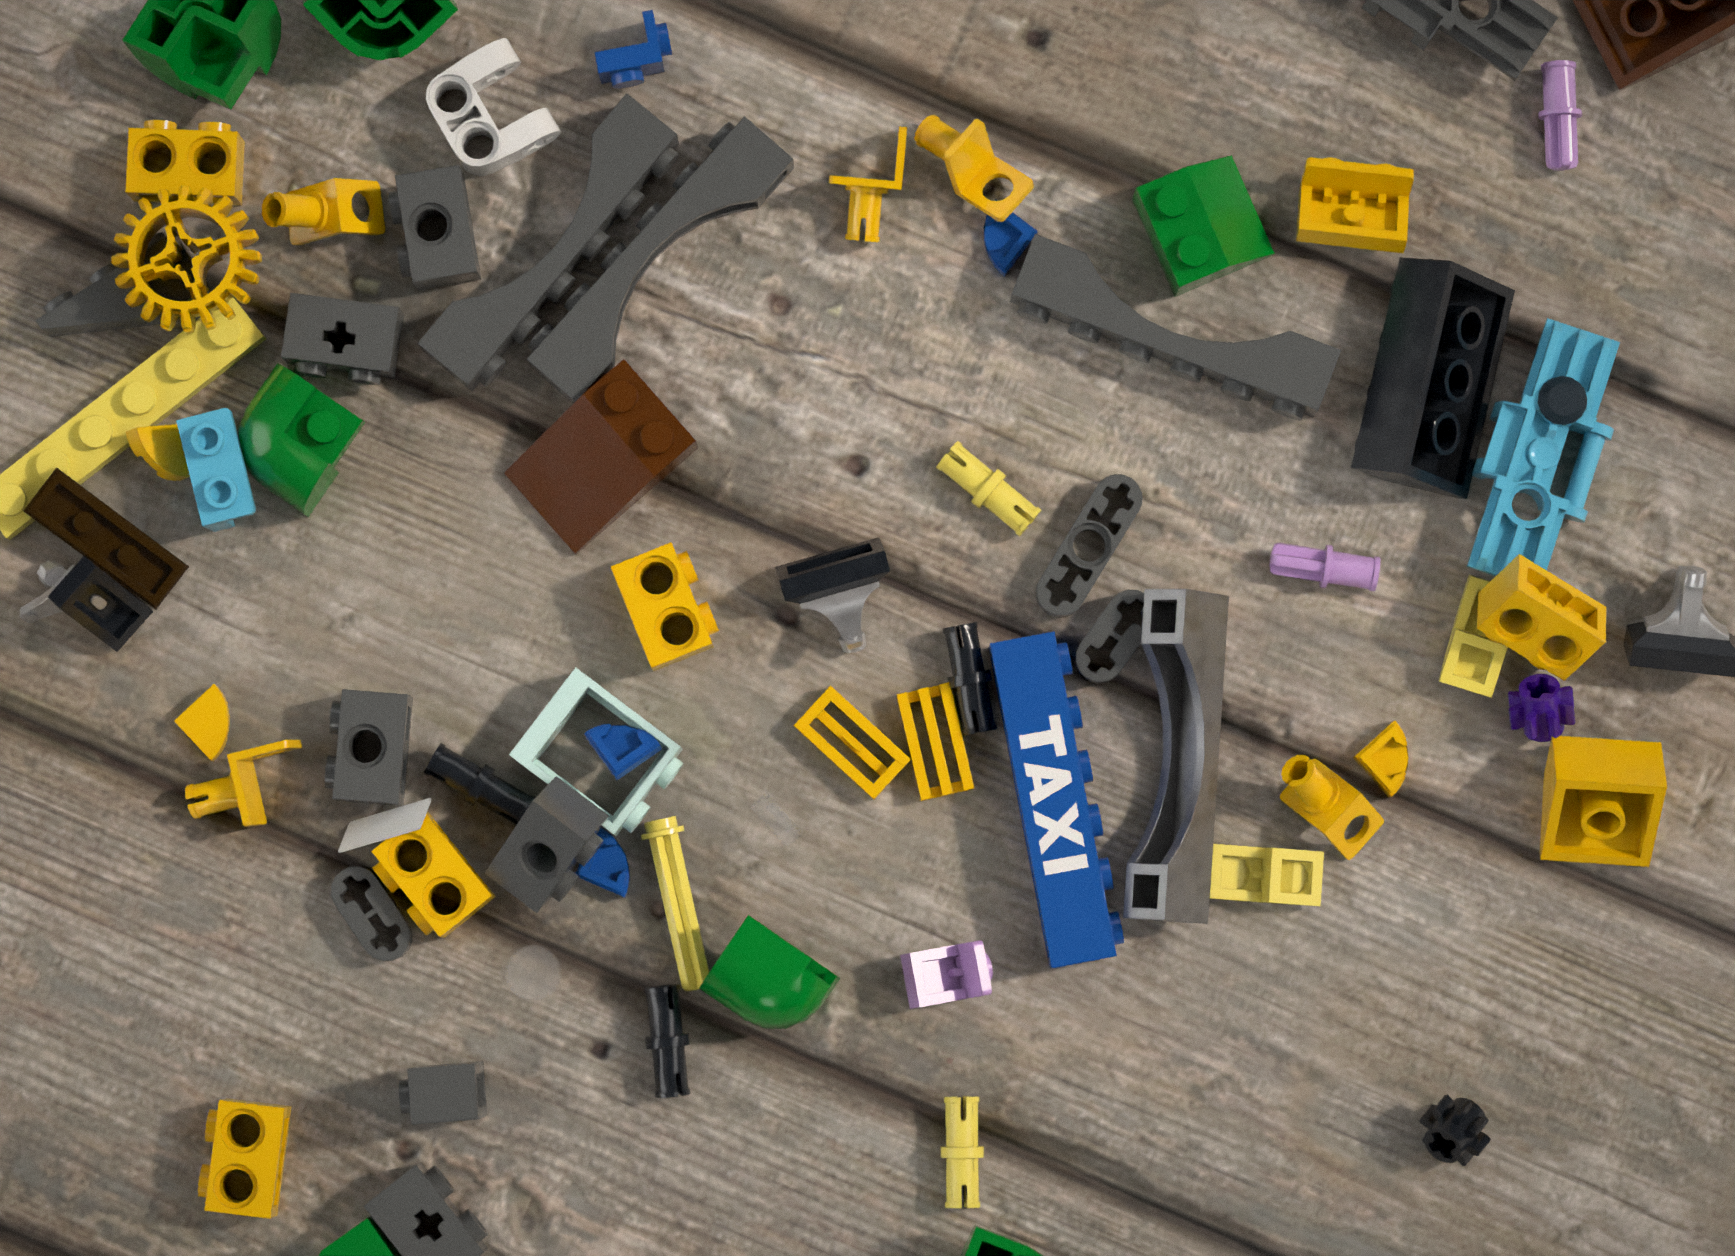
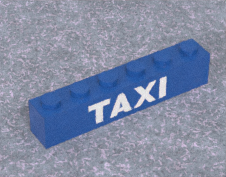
(1053, 799)

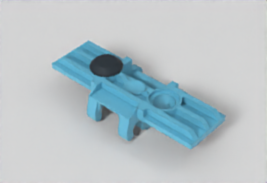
(1528, 441)

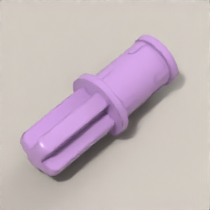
(1560, 114)
(1325, 566)

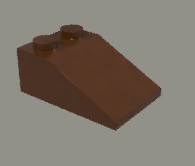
(1653, 35)
(601, 457)

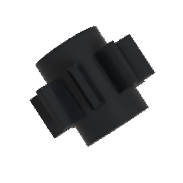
(1455, 1130)

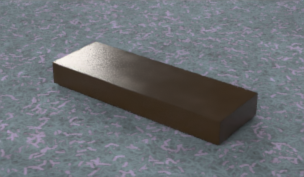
(106, 538)

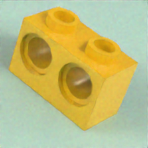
(187, 151)
(652, 610)
(1541, 617)
(442, 866)
(260, 1161)

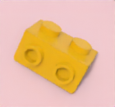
(1354, 204)

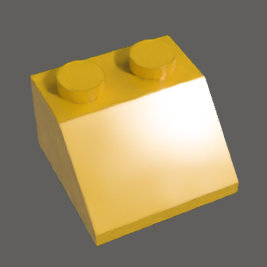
(1602, 800)

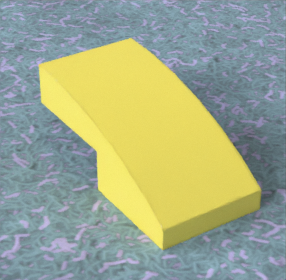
(1471, 657)
(1266, 875)

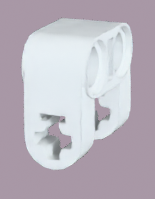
(471, 76)

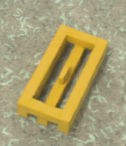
(925, 695)
(817, 711)

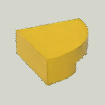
(160, 449)
(207, 722)
(1386, 758)

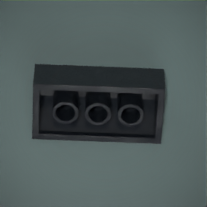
(1433, 377)

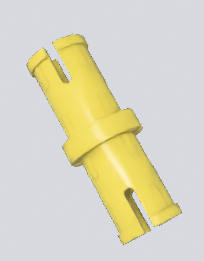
(988, 488)
(962, 1152)

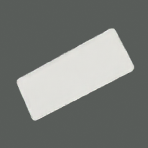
(384, 825)

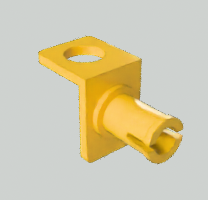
(972, 164)
(867, 193)
(324, 210)
(239, 788)
(1328, 803)

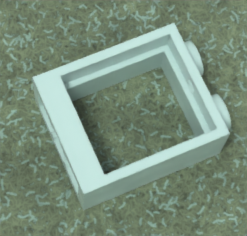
(555, 717)

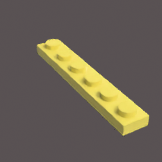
(135, 401)

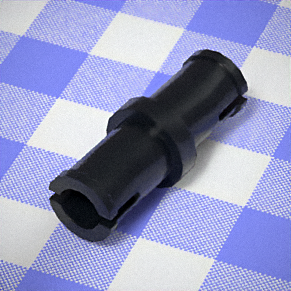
(969, 678)
(478, 784)
(667, 1041)

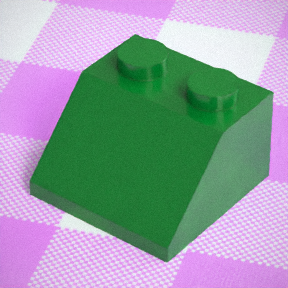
(1201, 223)

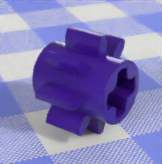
(1541, 707)

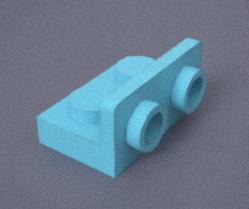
(216, 468)

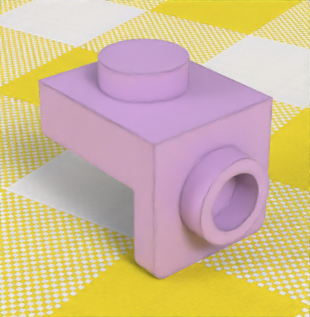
(947, 974)

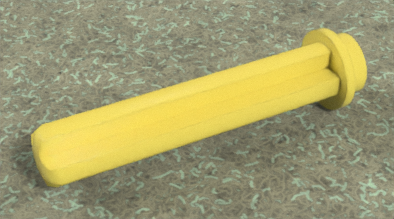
(677, 901)

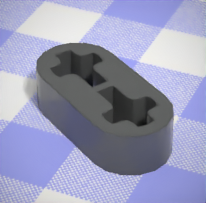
(1103, 629)
(361, 922)

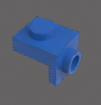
(630, 64)

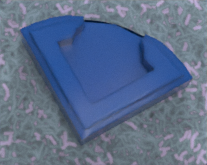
(1006, 240)
(622, 747)
(608, 866)

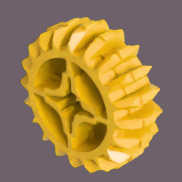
(161, 266)

